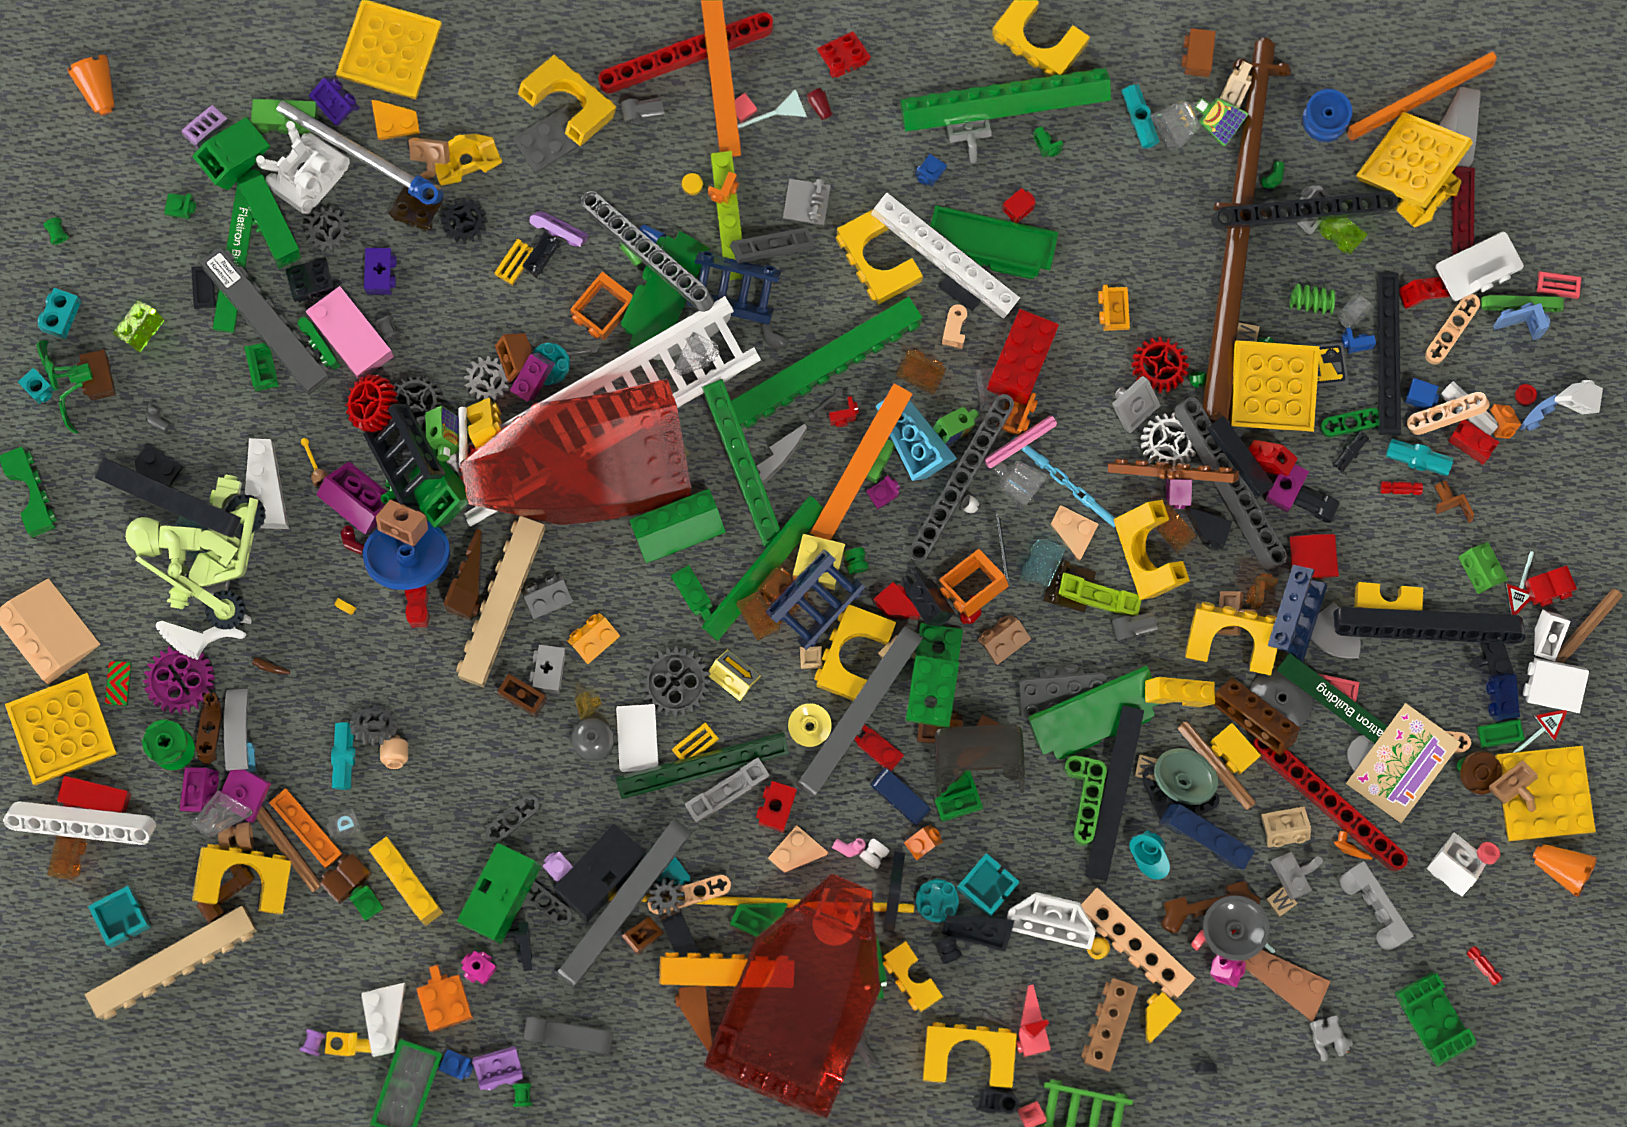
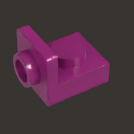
(883, 492)

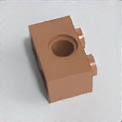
(402, 522)

